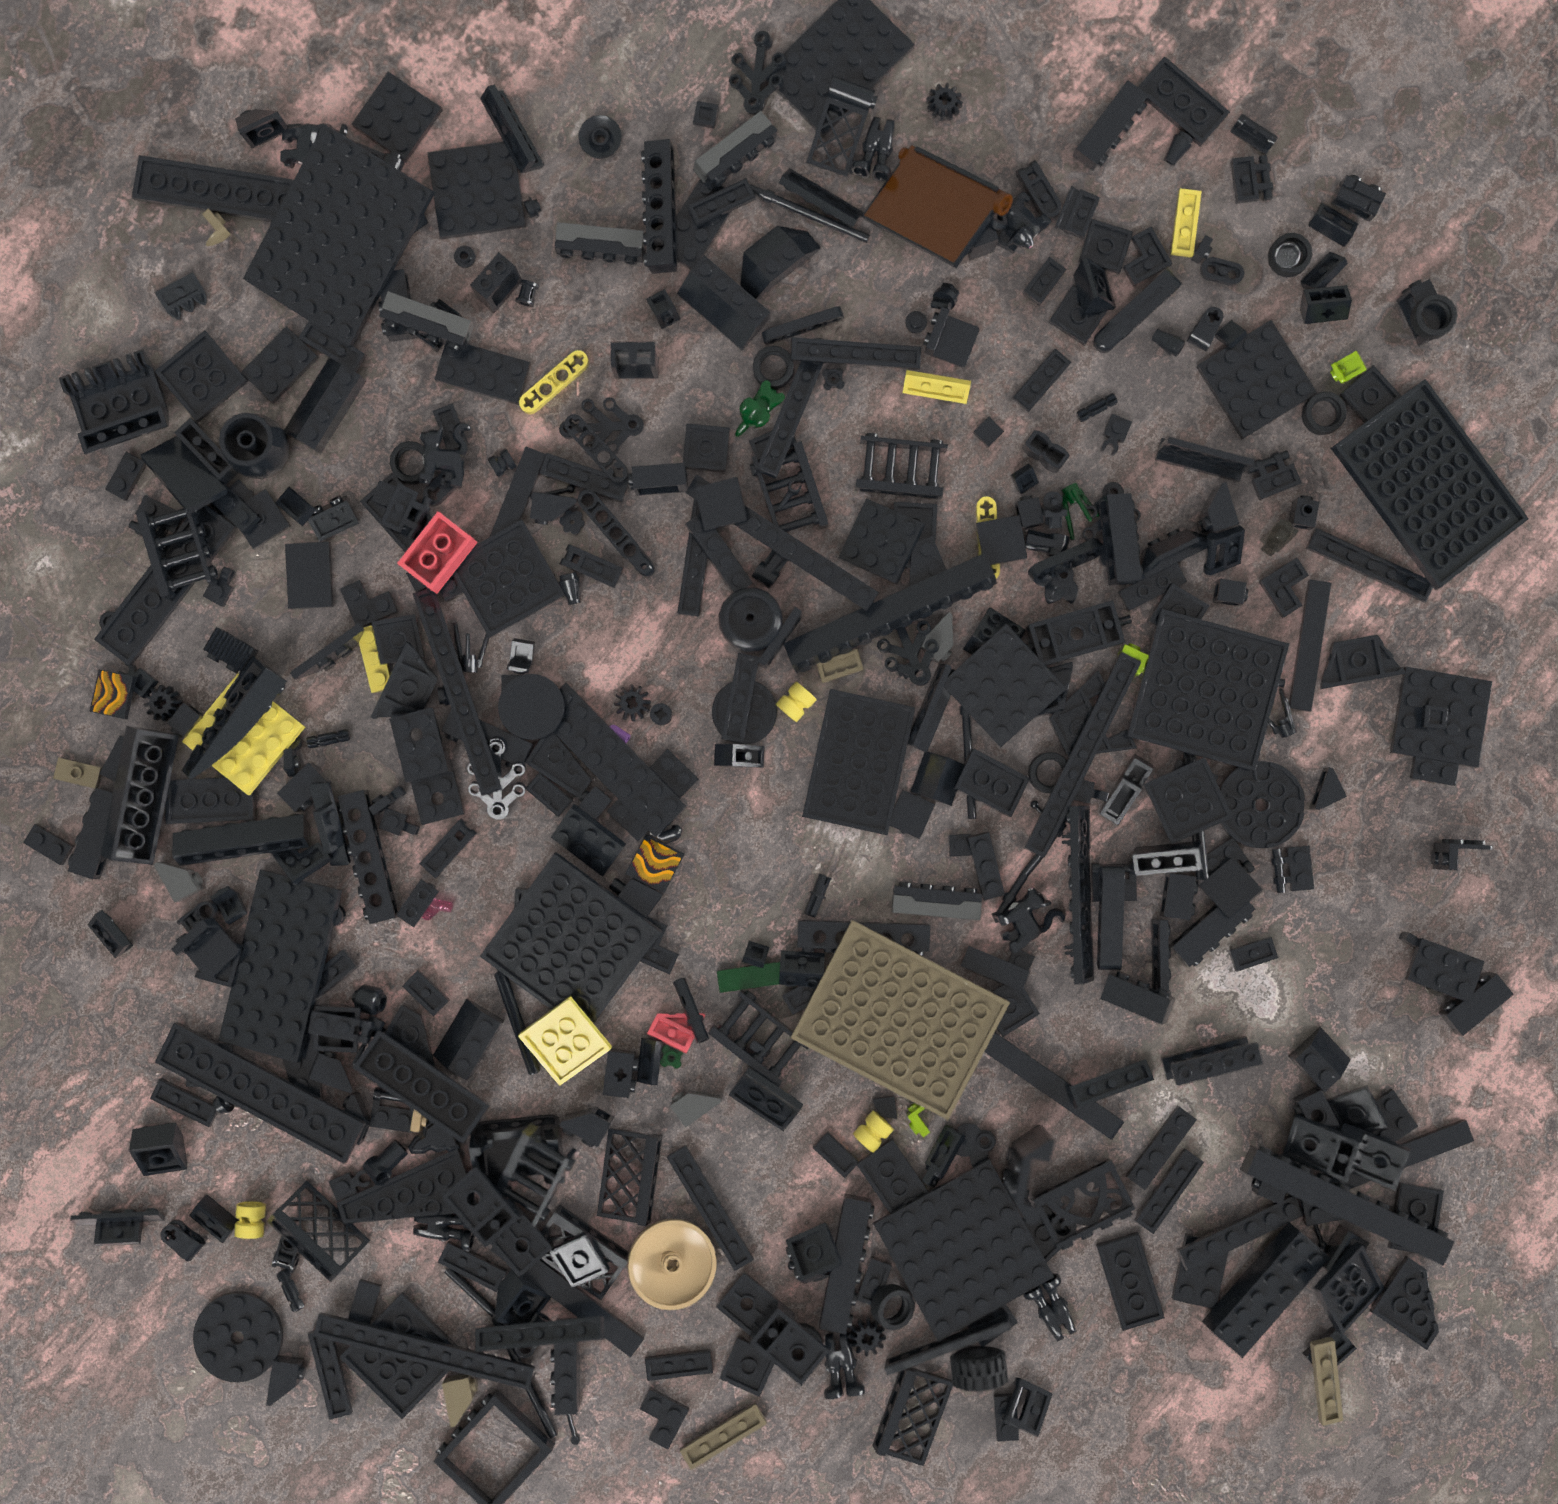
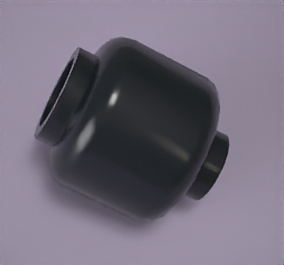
(370, 999)

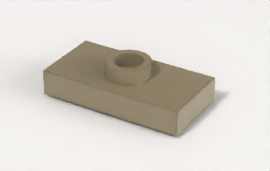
(840, 666)
(77, 773)

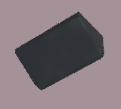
(1333, 224)
(214, 1218)

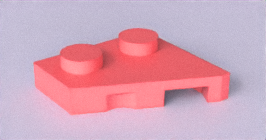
(673, 1030)

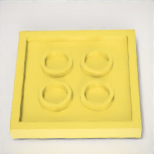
(565, 1041)

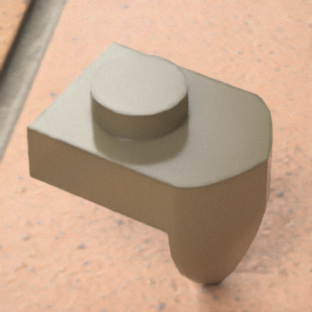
(217, 223)

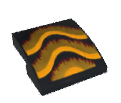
(113, 694)
(655, 863)

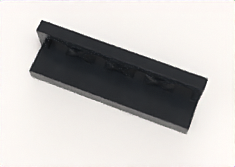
(511, 130)
(931, 710)

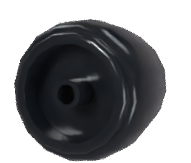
(254, 445)
(750, 635)

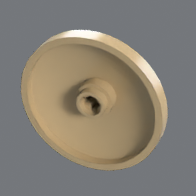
(671, 1264)

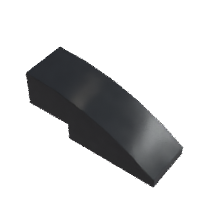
(1126, 789)

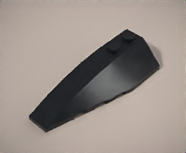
(245, 704)

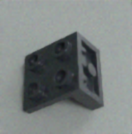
(988, 627)

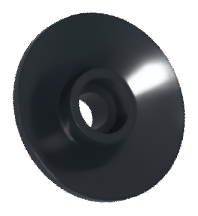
(597, 127)

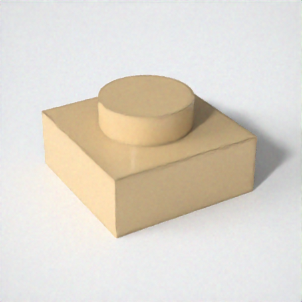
(418, 1122)

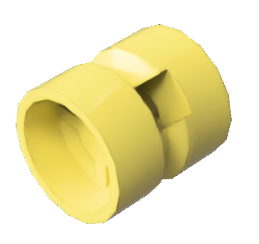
(796, 701)
(873, 1131)
(250, 1220)

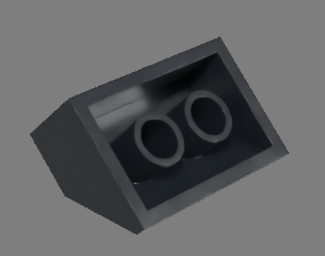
(467, 1039)

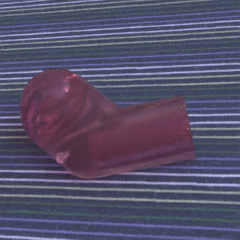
(435, 907)

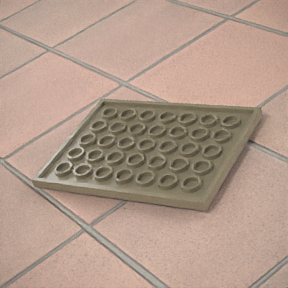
(900, 1019)

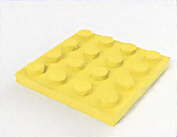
(257, 751)

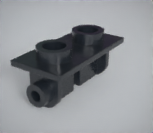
(1254, 134)
(417, 903)

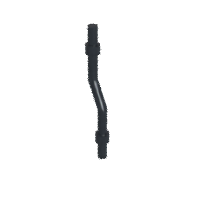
(1010, 897)

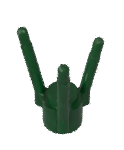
(1073, 495)

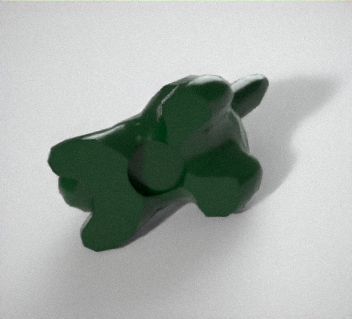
(756, 410)

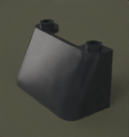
(495, 1141)

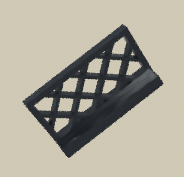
(1202, 459)
(646, 1184)
(302, 1240)
(608, 1248)
(895, 1408)

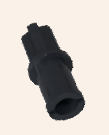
(817, 895)

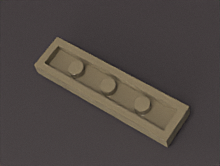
(1326, 1381)
(723, 1436)

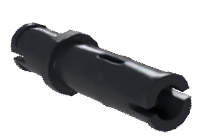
(694, 1020)

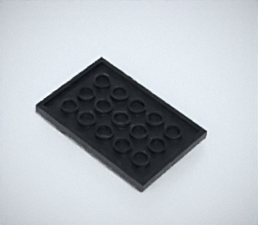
(846, 42)
(858, 762)

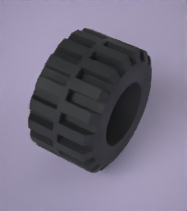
(979, 1368)

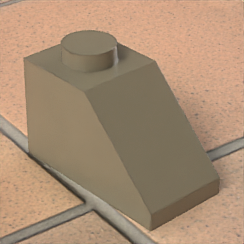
(458, 1394)

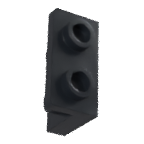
(333, 518)
(109, 934)
(801, 968)

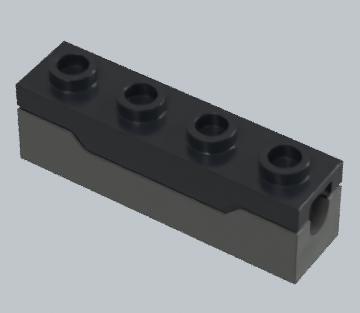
(735, 150)
(599, 242)
(426, 321)
(936, 901)

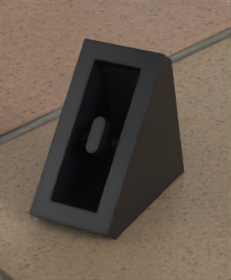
(1328, 790)

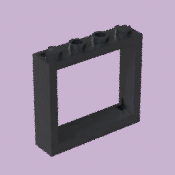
(522, 1422)

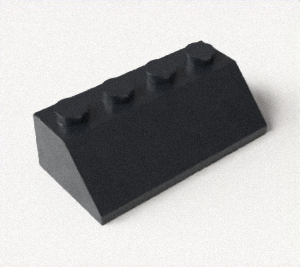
(723, 303)
(325, 405)

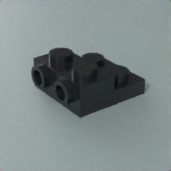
(813, 1253)

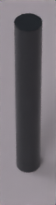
(470, 1291)

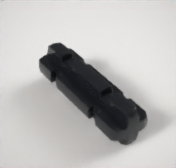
(1097, 407)
(328, 738)
(290, 1290)

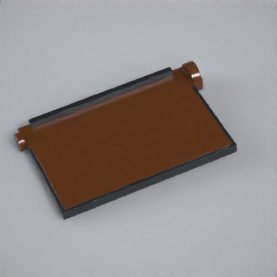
(936, 205)

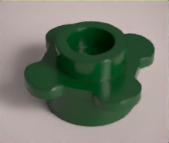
(666, 1061)

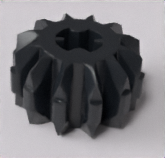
(952, 100)
(158, 696)
(625, 706)
(872, 1330)

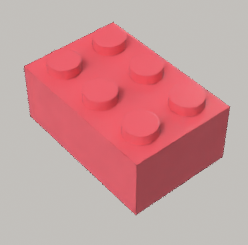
(437, 552)

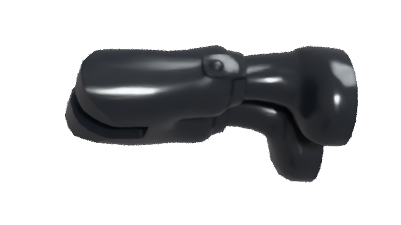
(878, 142)
(439, 1229)
(1053, 1314)
(846, 1360)

